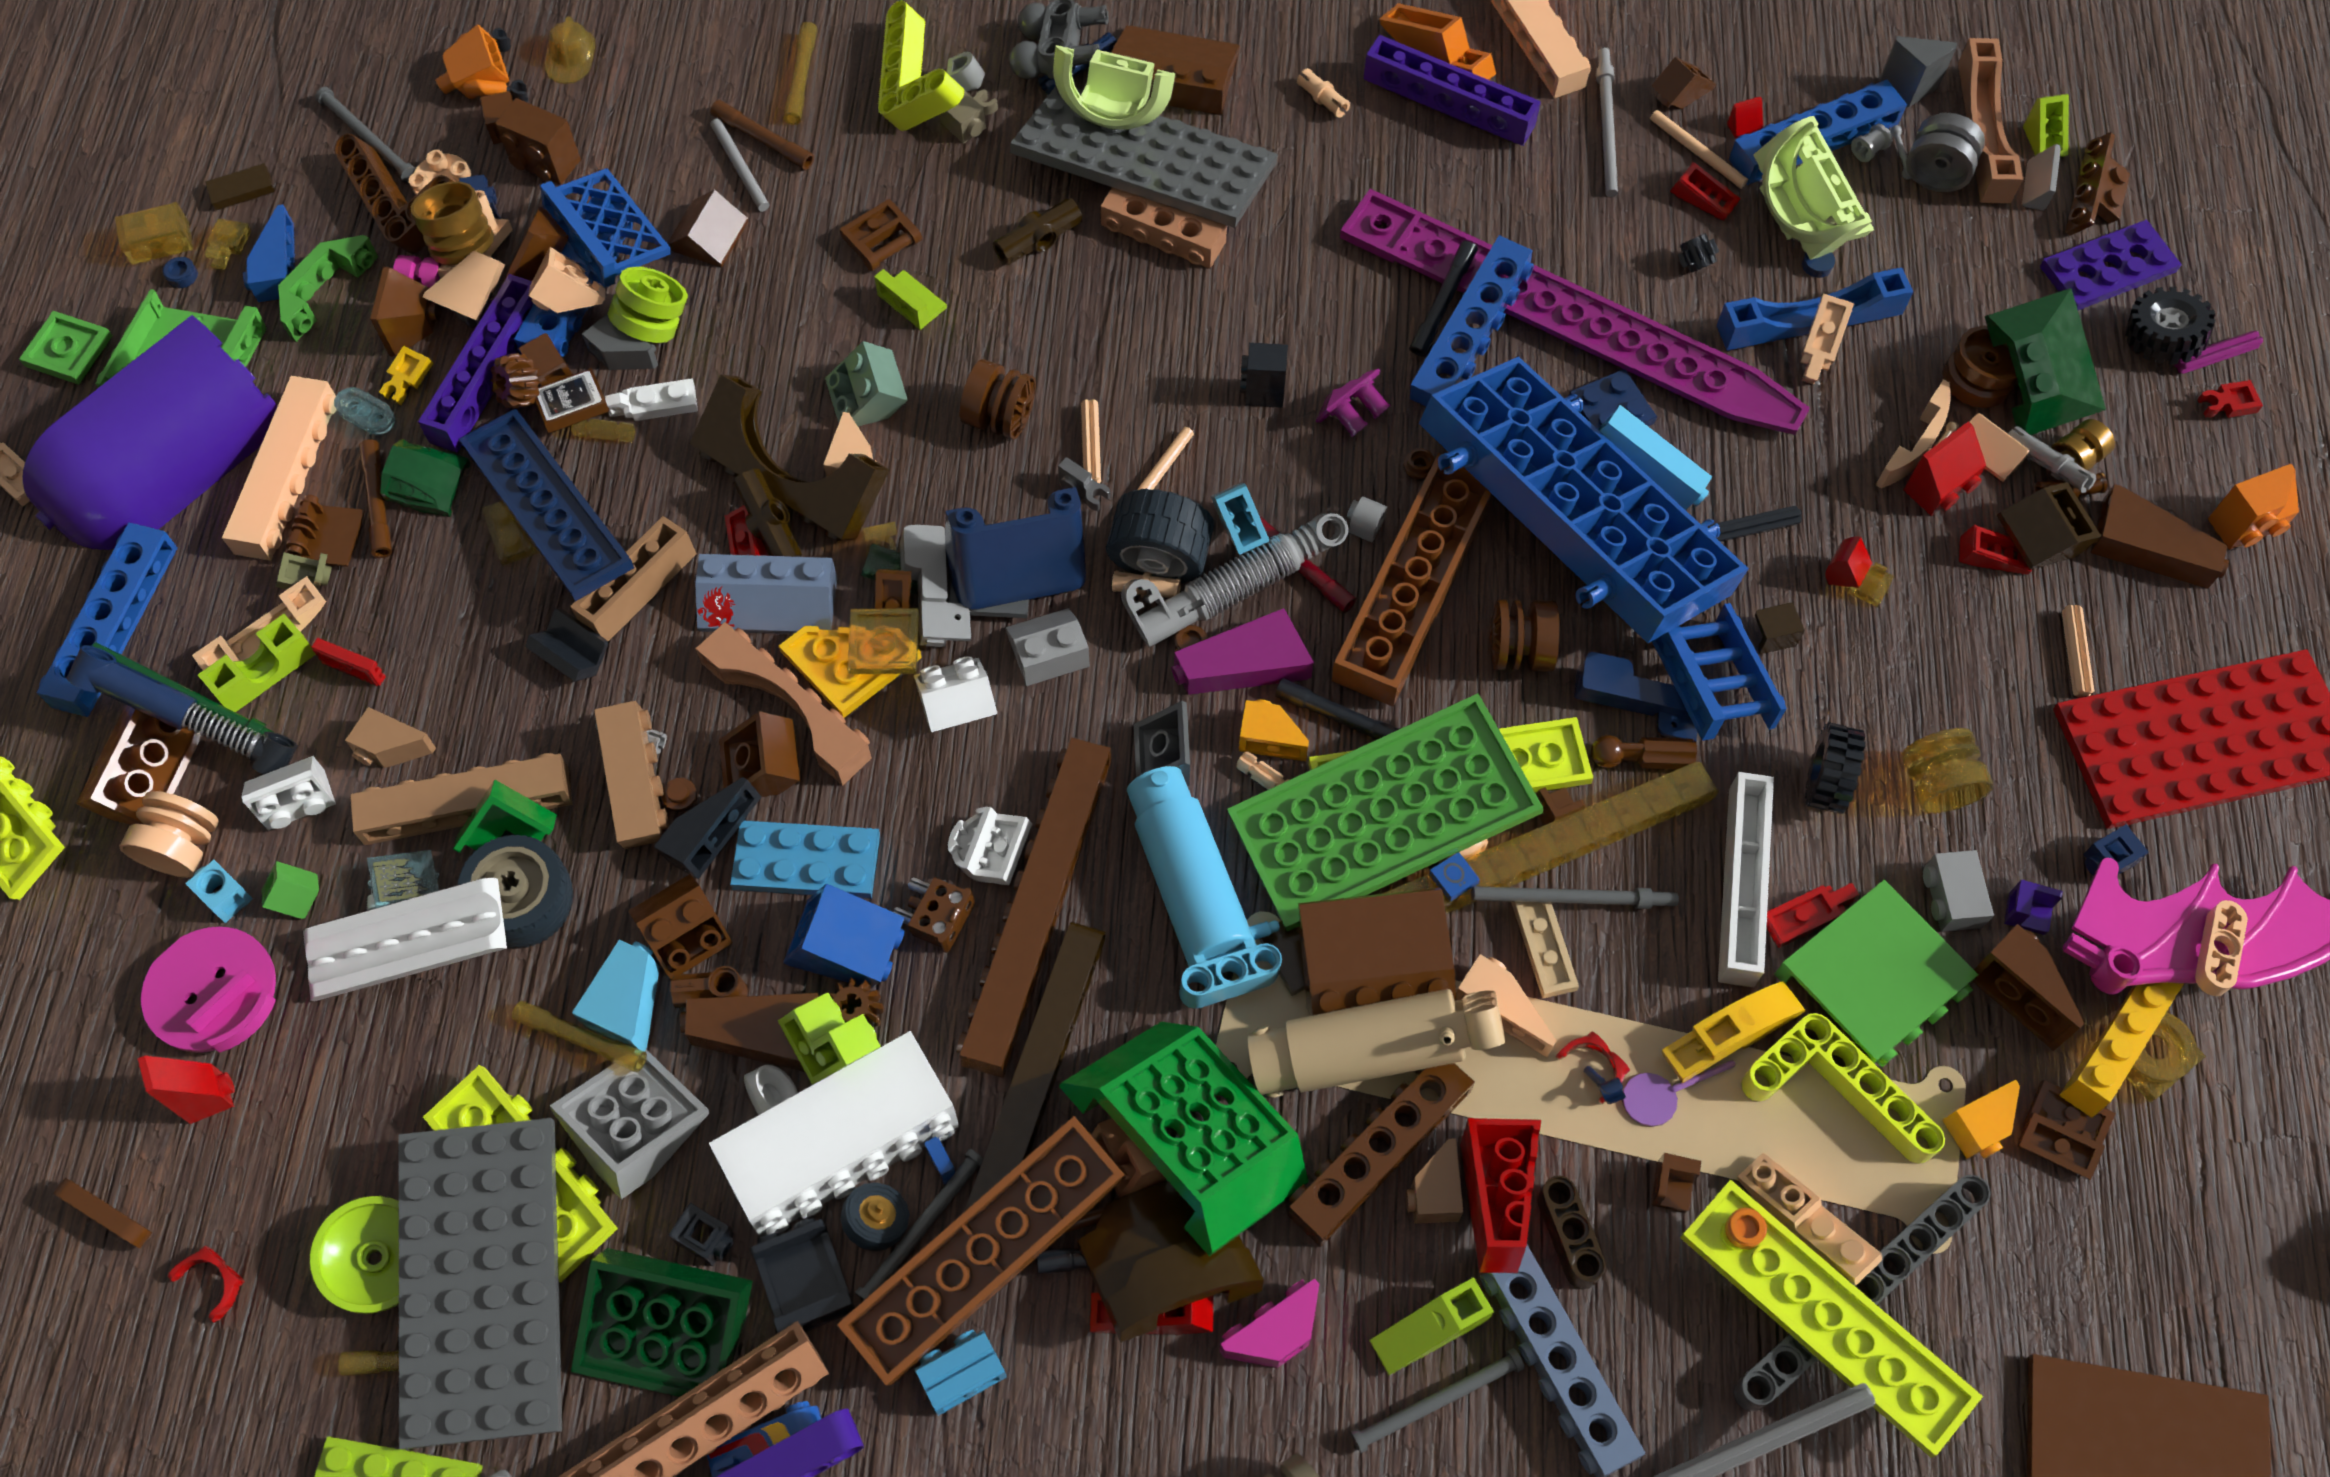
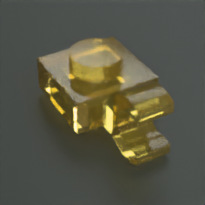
(225, 239)

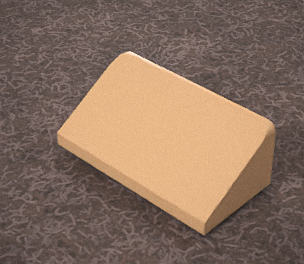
(1999, 449)

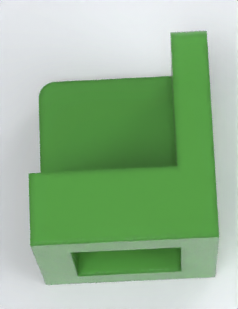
(290, 890)

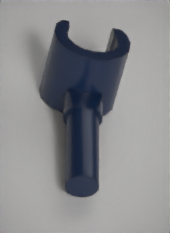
(1610, 1090)

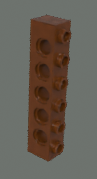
(1321, 1220)

